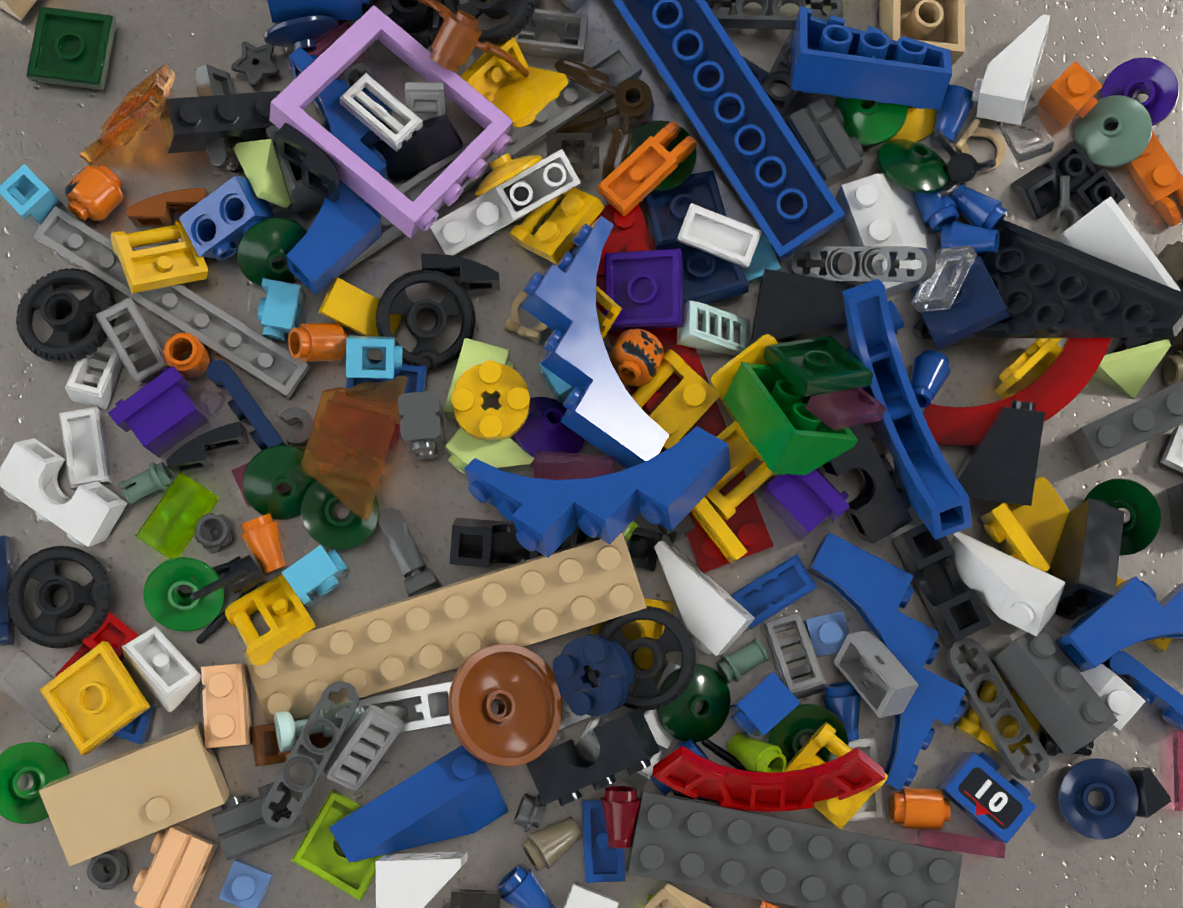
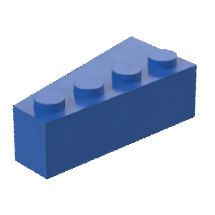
(866, 64)

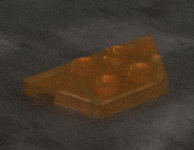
(133, 113)
(353, 440)

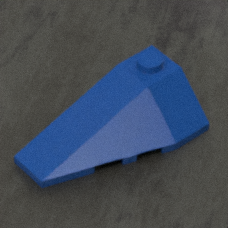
(431, 806)

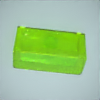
(176, 516)

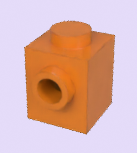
(1071, 94)

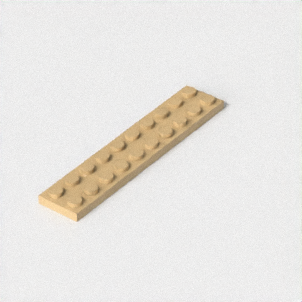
(449, 625)

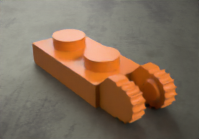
(645, 169)
(1158, 180)

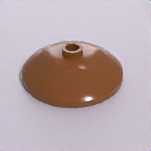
(526, 702)

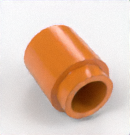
(317, 342)
(181, 346)
(919, 808)

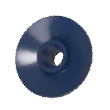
(301, 32)
(1117, 798)

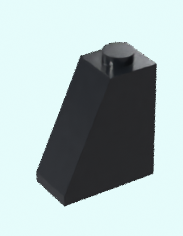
(798, 307)
(1006, 456)
(1088, 557)

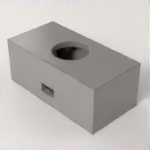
(569, 27)
(887, 683)

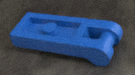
(1148, 686)

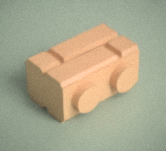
(226, 705)
(175, 870)

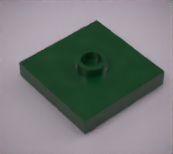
(71, 48)
(818, 365)

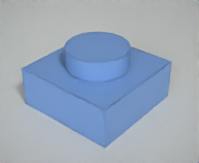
(827, 632)
(245, 885)

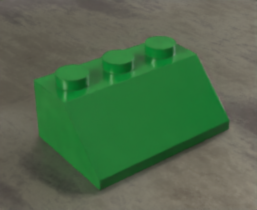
(779, 423)

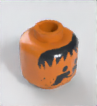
(93, 193)
(636, 357)

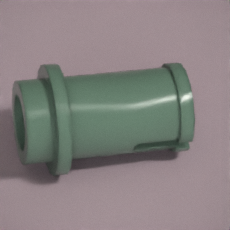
(146, 482)
(742, 661)

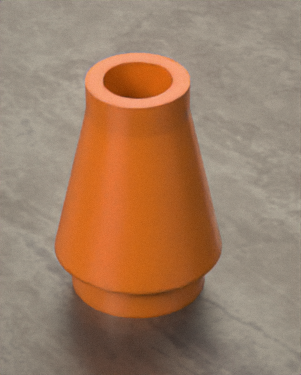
(264, 542)

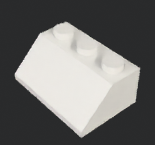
(883, 215)
(1111, 237)
(414, 878)

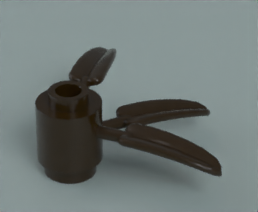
(596, 119)

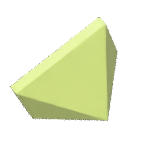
(263, 170)
(1132, 367)

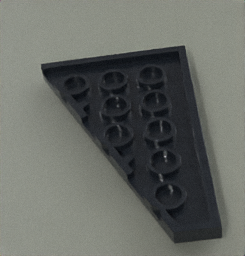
(1071, 293)

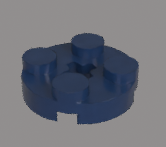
(573, 678)

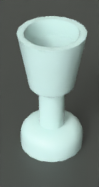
(288, 730)

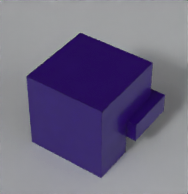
(160, 412)
(804, 501)

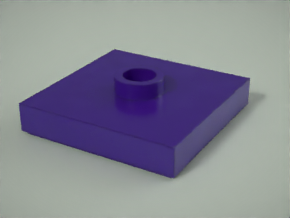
(646, 288)

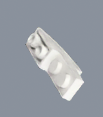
(505, 204)

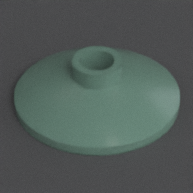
(1117, 146)

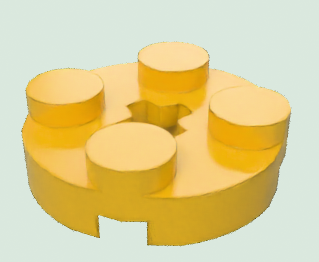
(491, 423)

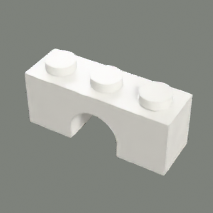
(31, 478)

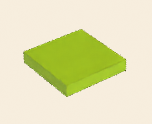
(324, 857)

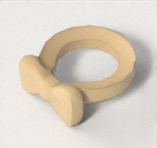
(975, 131)
(514, 323)

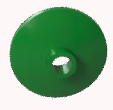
(873, 124)
(172, 606)
(41, 766)

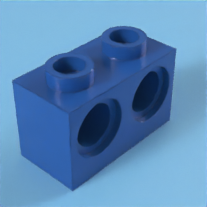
(224, 211)

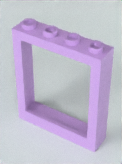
(356, 173)

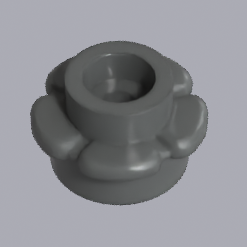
(206, 524)
(529, 812)
(107, 880)

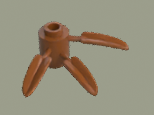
(458, 39)

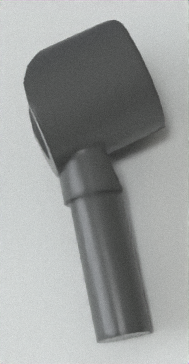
(1064, 205)

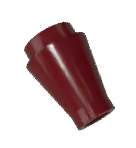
(620, 814)

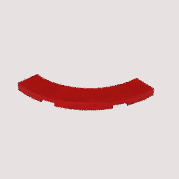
(1050, 392)
(768, 790)

